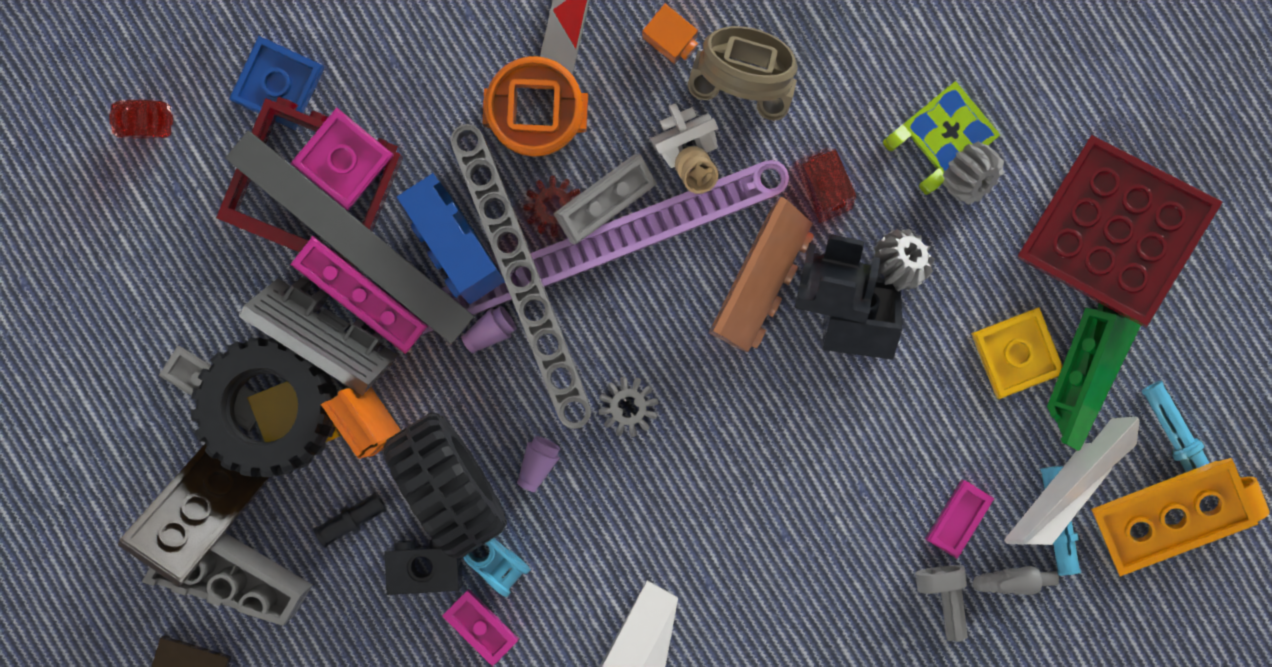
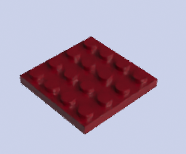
(1119, 230)

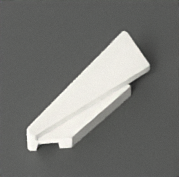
(1075, 484)

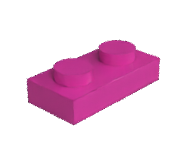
(480, 627)

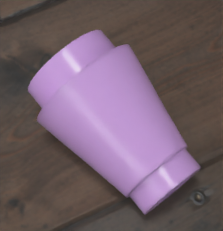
(489, 329)
(537, 462)

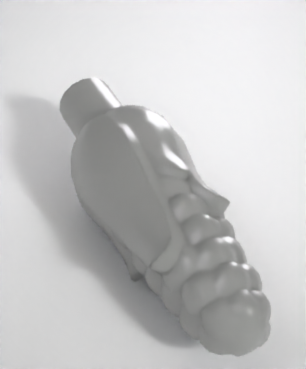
(1018, 581)

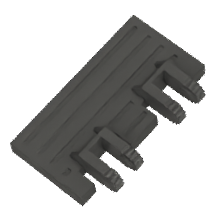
(321, 338)

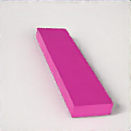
(359, 294)

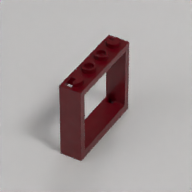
(238, 186)

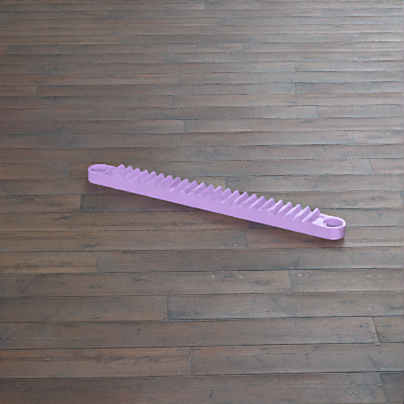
(638, 232)

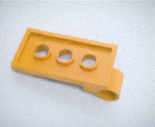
(1238, 508)

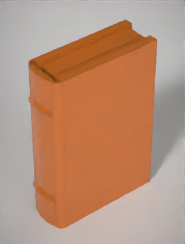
(361, 421)

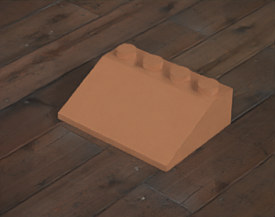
(761, 277)

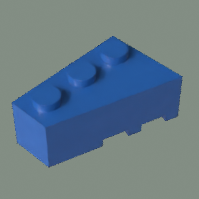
(451, 240)

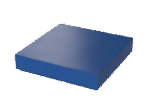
(276, 73)

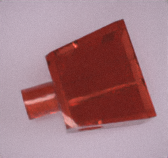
(826, 183)

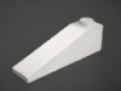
(645, 632)

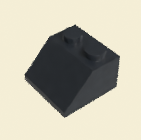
(875, 338)

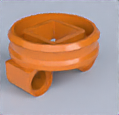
(536, 73)

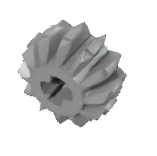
(973, 172)
(903, 259)
(617, 411)

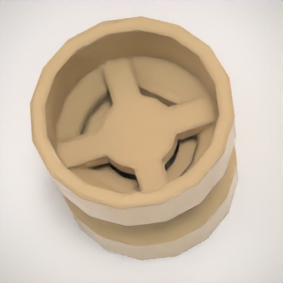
(696, 169)

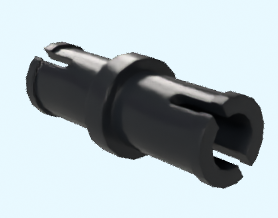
(350, 519)

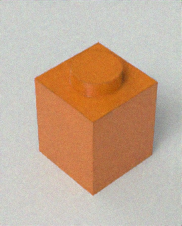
(671, 34)

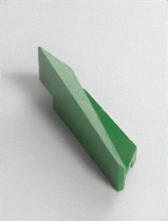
(1090, 371)

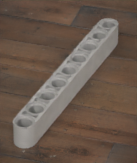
(509, 262)

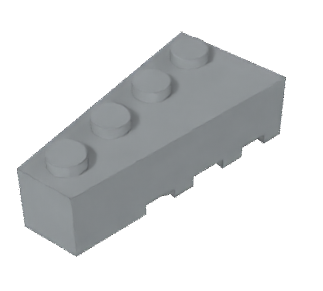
(242, 580)

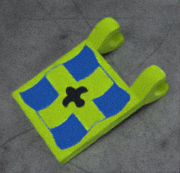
(942, 130)

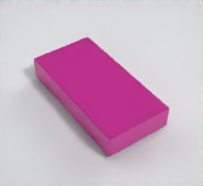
(959, 518)

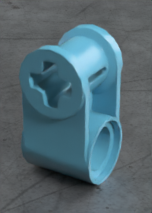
(496, 565)

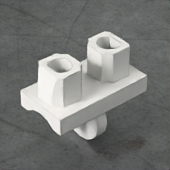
(699, 129)

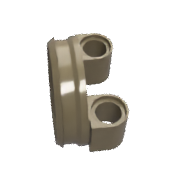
(744, 79)

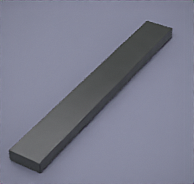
(349, 237)

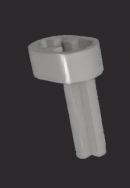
(949, 582)

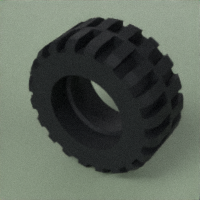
(217, 402)
(444, 486)

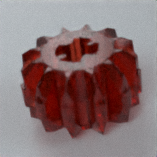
(141, 119)
(541, 199)

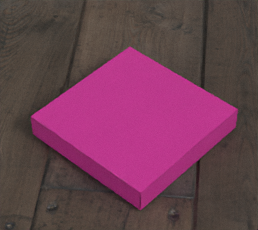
(342, 159)

